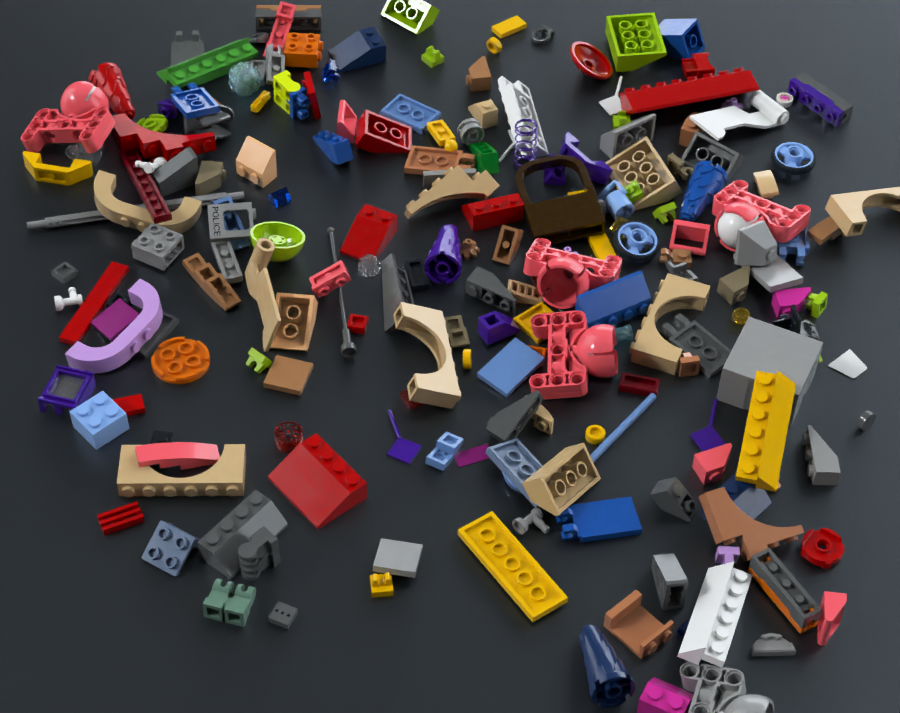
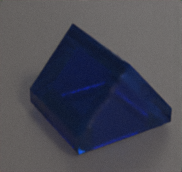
(279, 197)

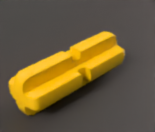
(260, 101)

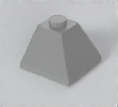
(755, 245)

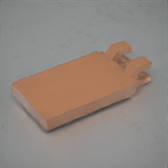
(436, 159)

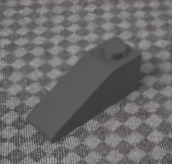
(512, 419)

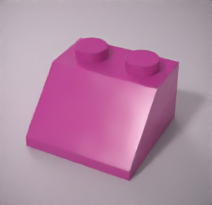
(664, 698)

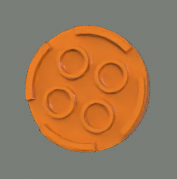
(180, 360)

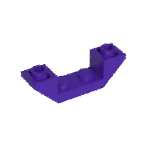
(597, 170)

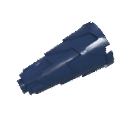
(605, 671)

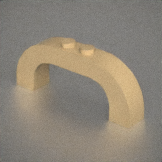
(138, 217)

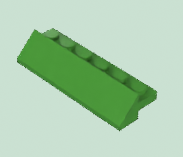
(209, 64)

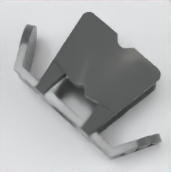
(226, 115)

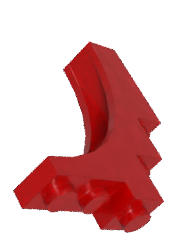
(152, 143)

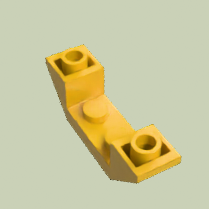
(77, 172)

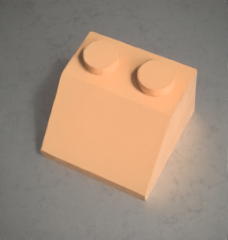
(256, 162)

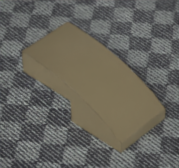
(457, 332)

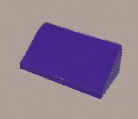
(555, 175)

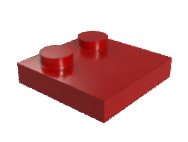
(308, 84)

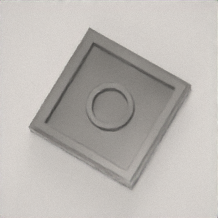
(397, 558)

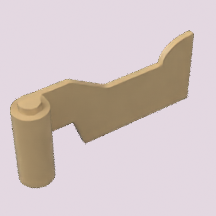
(261, 289)

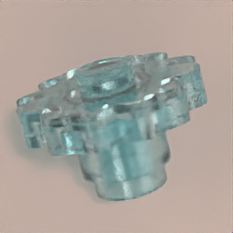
(244, 78)

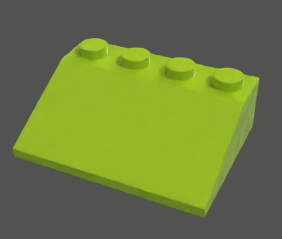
(634, 40)

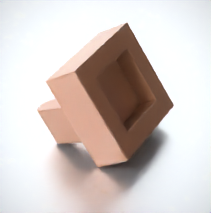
(688, 365)

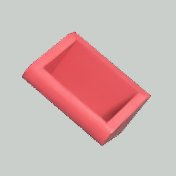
(346, 122)
(690, 231)
(832, 610)

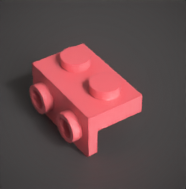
(329, 279)

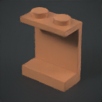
(636, 626)

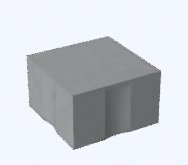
(768, 350)

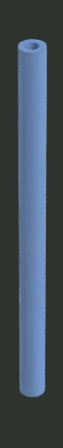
(622, 427)

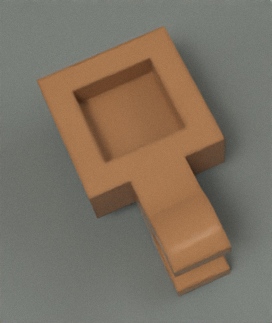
(677, 256)

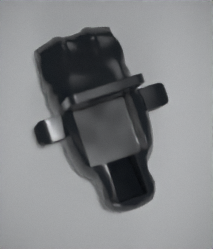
(795, 325)

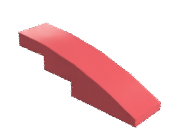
(172, 454)

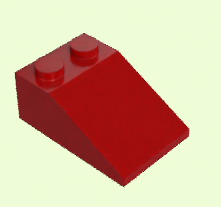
(382, 134)
(370, 232)

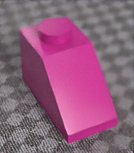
(785, 298)

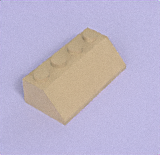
(562, 479)

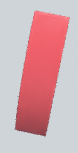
(281, 26)

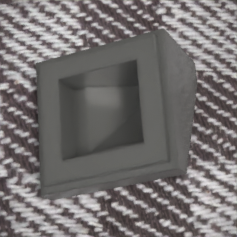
(259, 38)

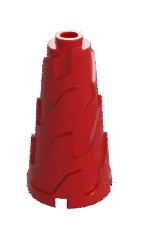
(112, 83)

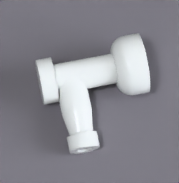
(150, 167)
(74, 299)

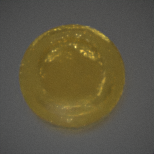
(740, 316)

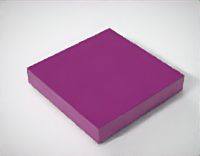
(114, 319)

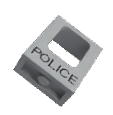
(216, 221)

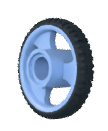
(794, 154)
(636, 240)

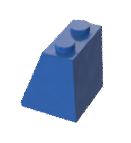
(681, 37)

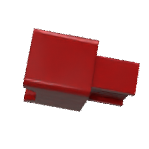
(697, 65)

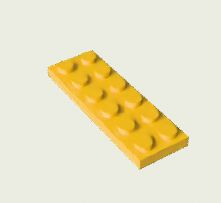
(512, 566)

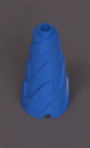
(702, 187)

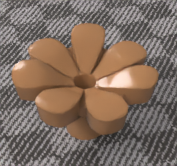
(469, 248)

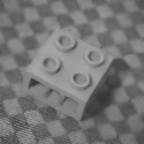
(157, 246)

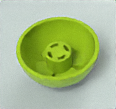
(286, 238)

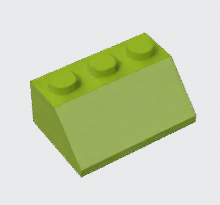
(411, 14)

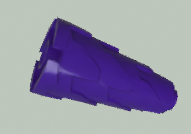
(444, 259)

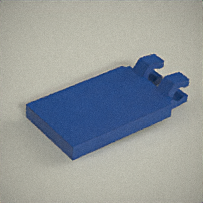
(194, 102)
(600, 520)

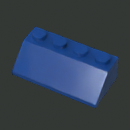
(615, 301)

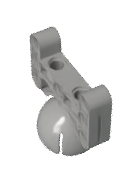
(720, 690)

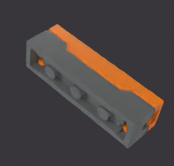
(784, 590)

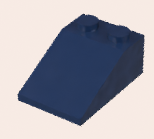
(359, 50)

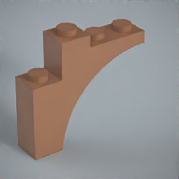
(733, 525)

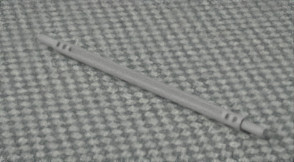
(93, 216)

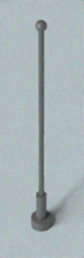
(348, 349)

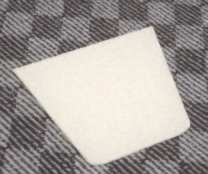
(849, 364)

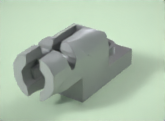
(274, 63)

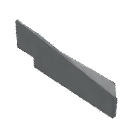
(395, 290)

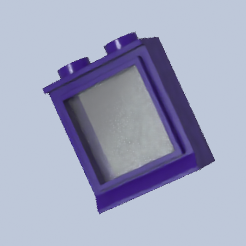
(67, 389)

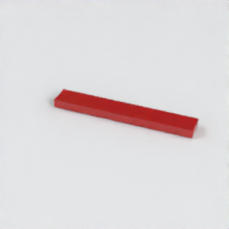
(94, 303)

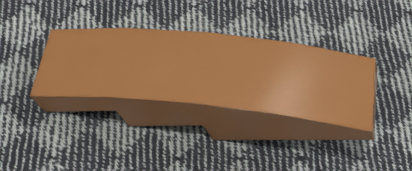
(825, 230)
(211, 282)

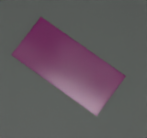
(471, 455)

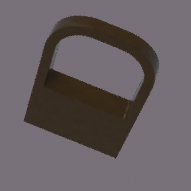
(566, 216)

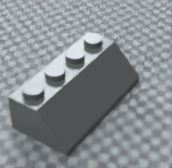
(222, 542)

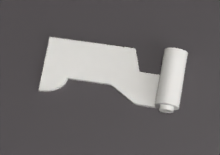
(719, 120)

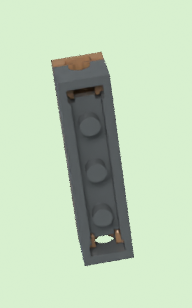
(305, 17)

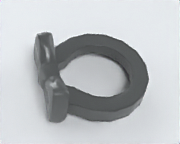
(551, 33)

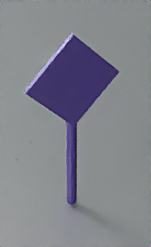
(707, 437)
(402, 449)

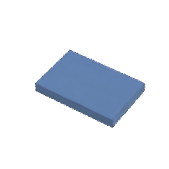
(410, 113)
(510, 367)

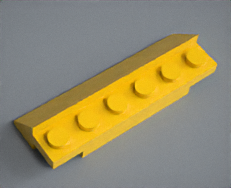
(766, 430)

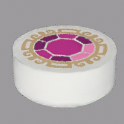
(784, 99)

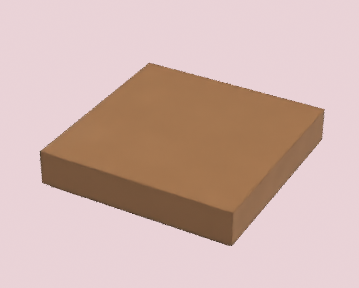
(288, 375)

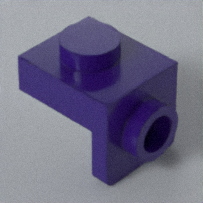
(167, 108)

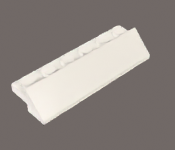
(520, 106)
(715, 615)

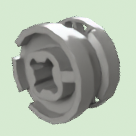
(471, 131)

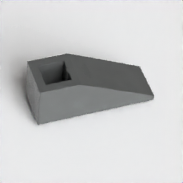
(489, 288)

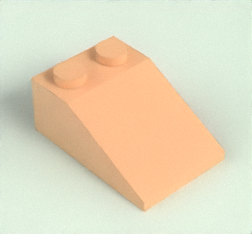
(297, 321)

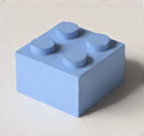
(99, 420)

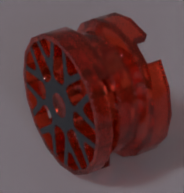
(288, 437)

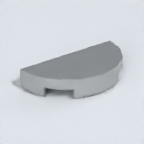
(772, 645)

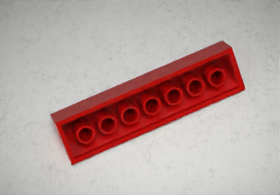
(687, 91)

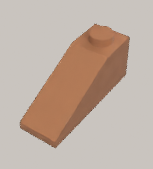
(688, 131)

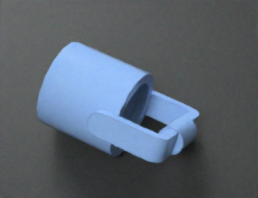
(616, 201)

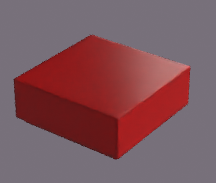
(358, 323)

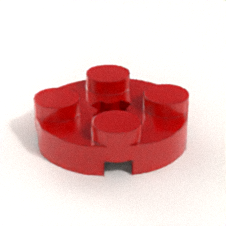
(821, 557)

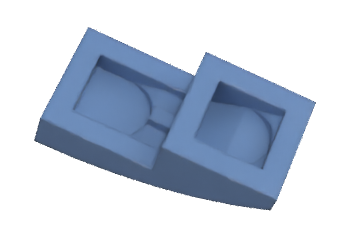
(445, 450)

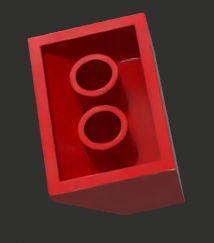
(494, 212)

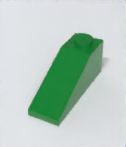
(485, 157)

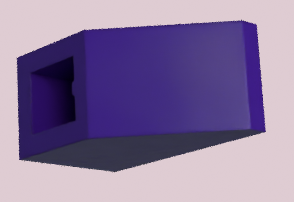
(496, 327)

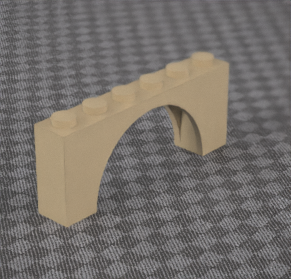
(848, 207)
(674, 294)
(430, 327)
(222, 479)

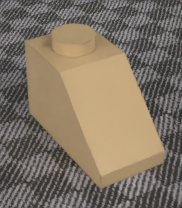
(485, 113)

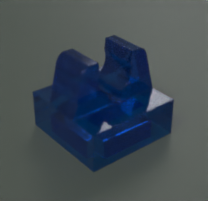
(330, 71)

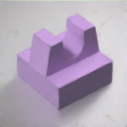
(727, 554)

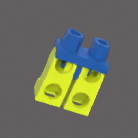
(290, 95)

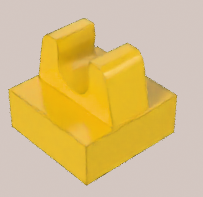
(381, 585)

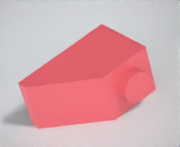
(712, 463)

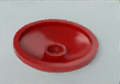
(590, 61)

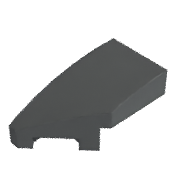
(681, 270)

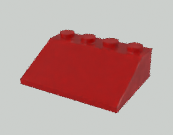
(318, 481)

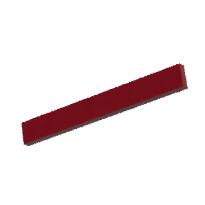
(146, 187)

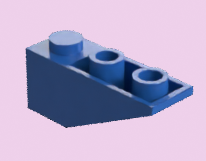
(334, 146)

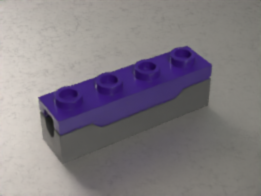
(820, 99)

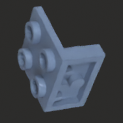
(169, 548)

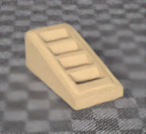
(520, 292)

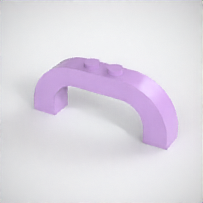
(129, 341)

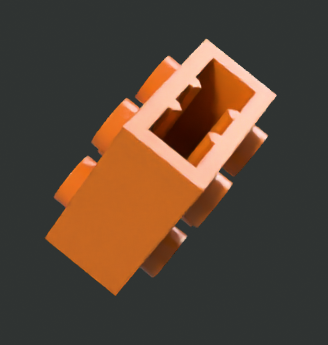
(303, 50)

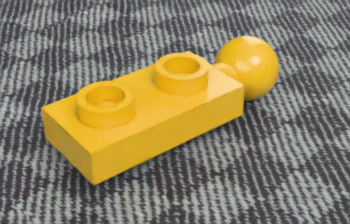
(442, 135)

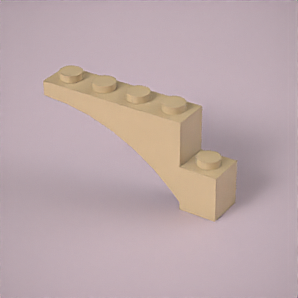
(454, 186)

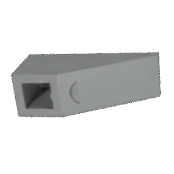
(823, 462)

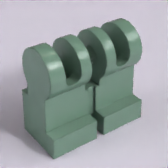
(221, 605)

